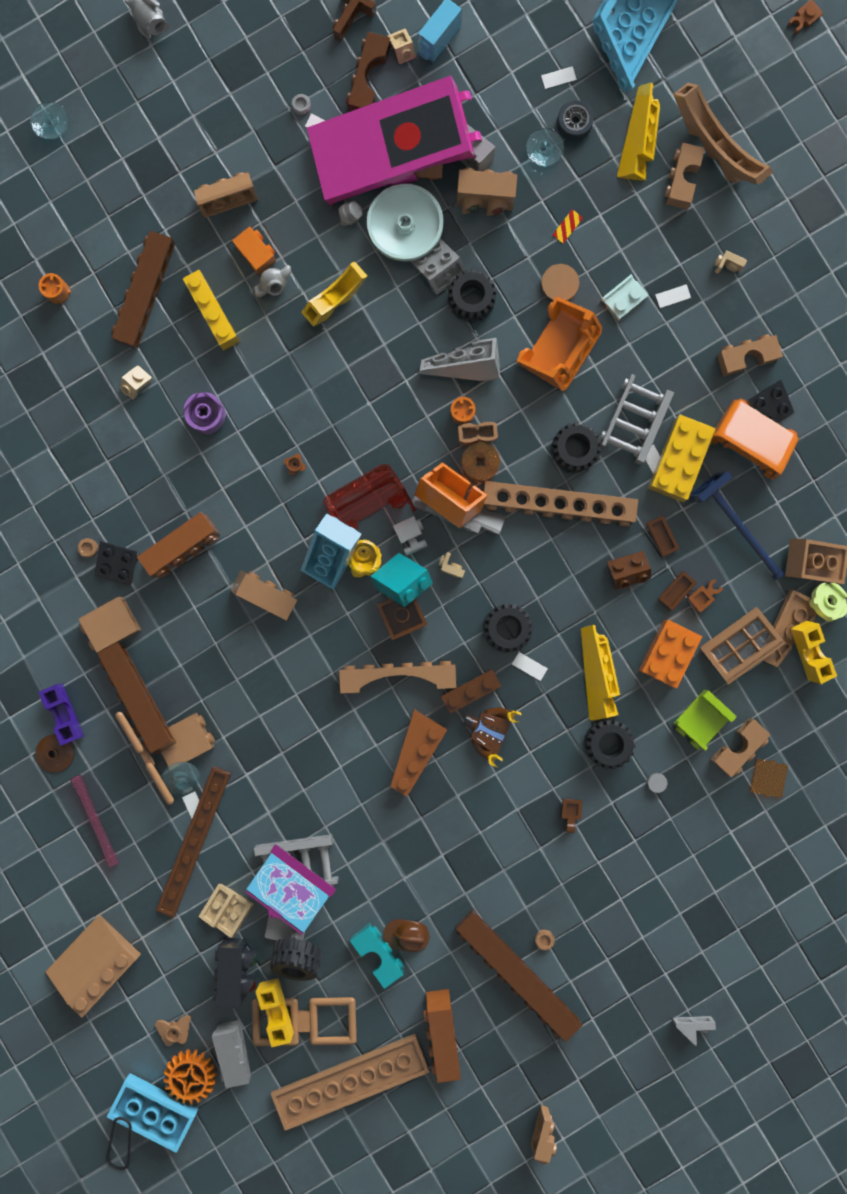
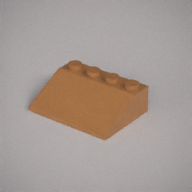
(91, 965)

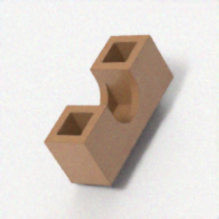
(687, 159)
(765, 349)
(753, 737)

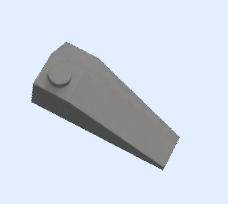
(472, 363)

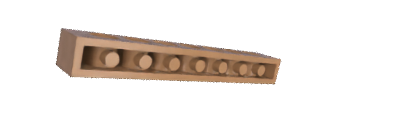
(626, 505)

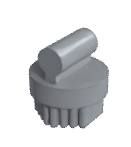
(349, 213)

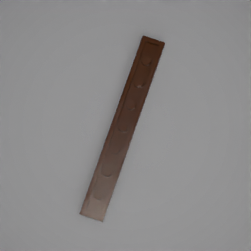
(193, 842)

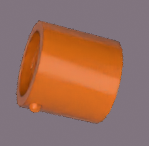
(54, 288)
(462, 410)

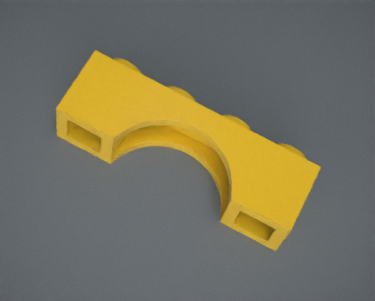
(211, 310)

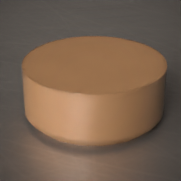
(87, 548)
(544, 940)

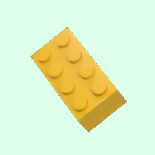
(681, 458)

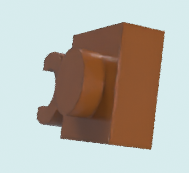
(806, 15)
(703, 597)

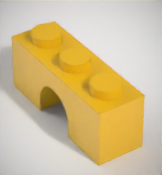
(807, 639)
(272, 1000)

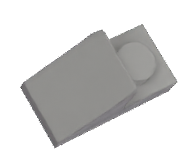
(690, 1025)

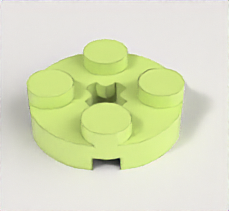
(820, 603)

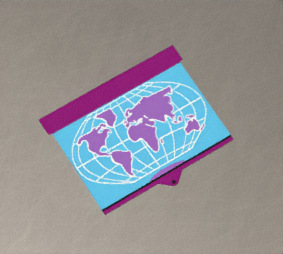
(289, 890)

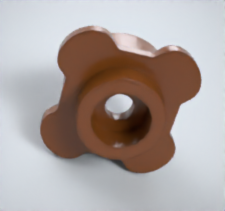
(294, 459)

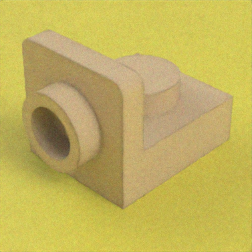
(402, 46)
(731, 261)
(453, 569)

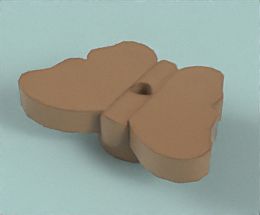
(180, 1027)

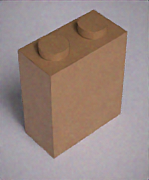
(109, 624)
(190, 738)

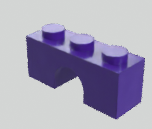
(58, 703)

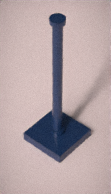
(711, 488)

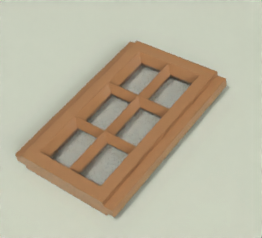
(742, 645)

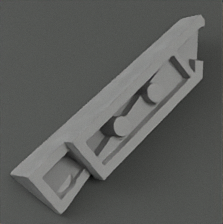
(484, 519)

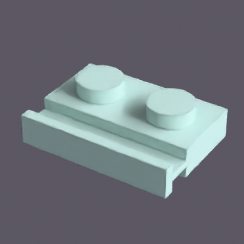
(624, 297)

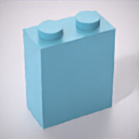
(439, 30)

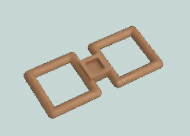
(146, 757)
(307, 1021)

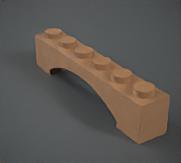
(353, 679)

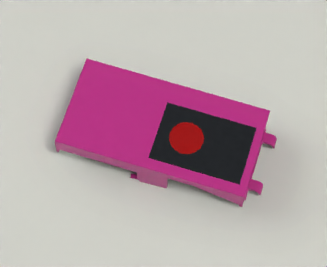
(391, 140)

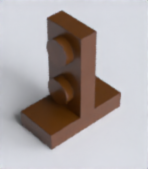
(349, 14)

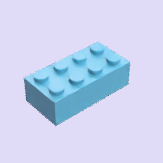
(330, 551)
(152, 1112)

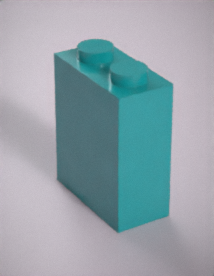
(401, 579)

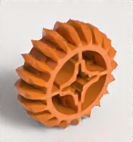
(174, 1075)

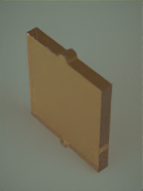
(769, 778)

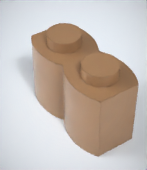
(471, 433)

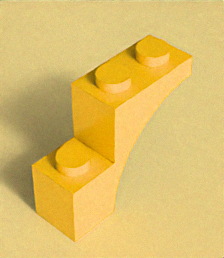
(338, 293)

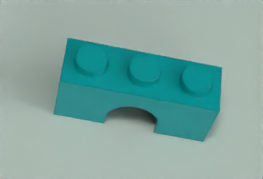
(369, 940)

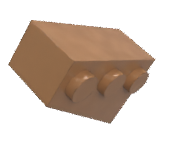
(264, 594)

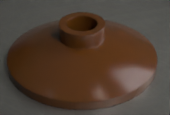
(62, 759)

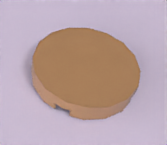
(560, 281)

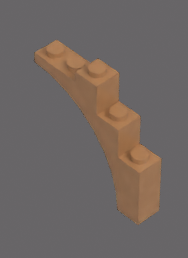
(701, 122)

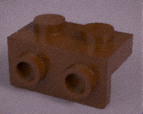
(629, 570)

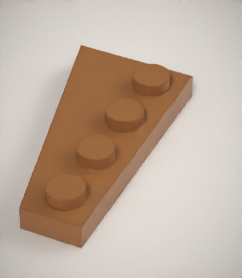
(792, 613)

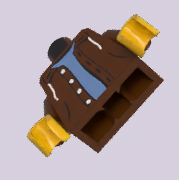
(490, 731)

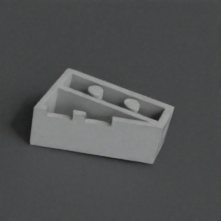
(232, 1054)

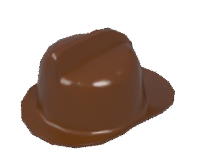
(406, 935)

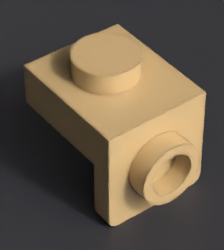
(134, 381)

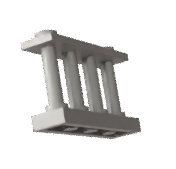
(648, 435)
(303, 846)

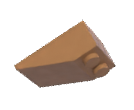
(816, 561)

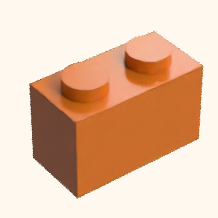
(253, 249)

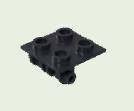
(772, 402)
(115, 563)

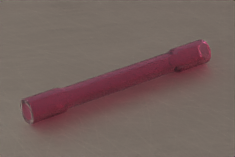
(107, 850)

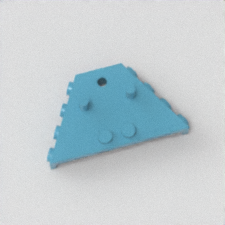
(630, 33)

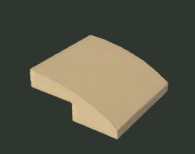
(226, 910)

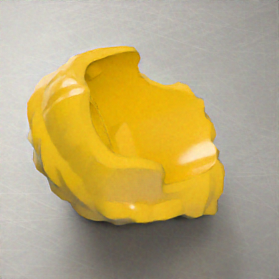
(365, 562)

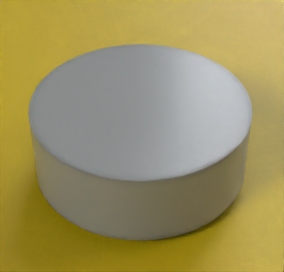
(301, 104)
(657, 782)

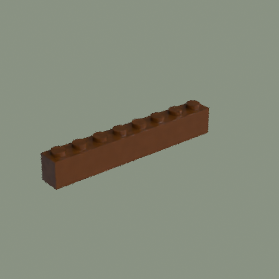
(518, 975)

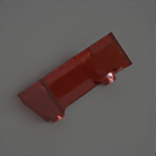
(367, 496)

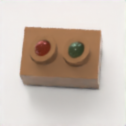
(486, 190)

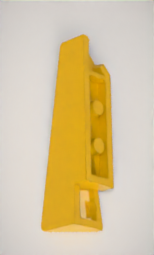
(641, 135)
(599, 674)

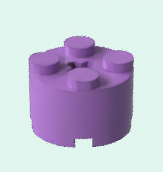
(204, 402)

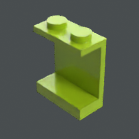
(703, 719)

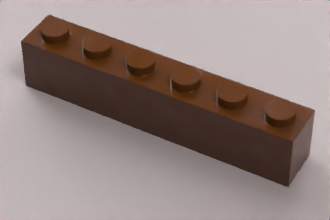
(143, 289)
(137, 698)

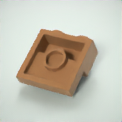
(542, 1139)

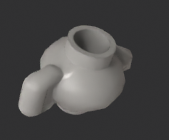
(272, 281)

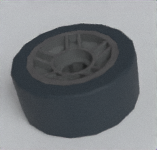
(571, 111)

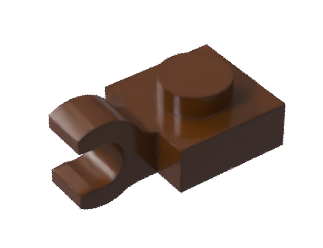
(571, 810)

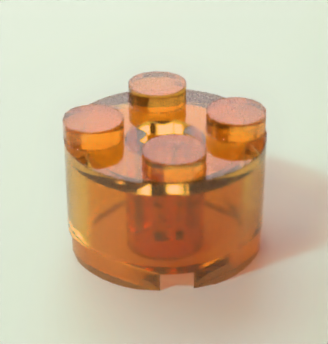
(480, 473)

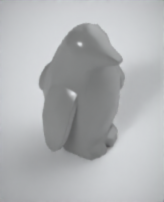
(148, 17)

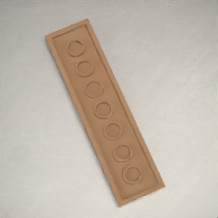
(350, 1082)

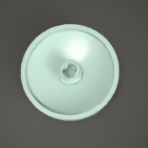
(405, 222)

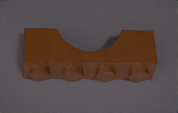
(375, 53)

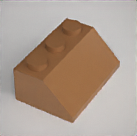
(225, 194)

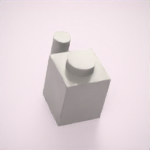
(408, 532)

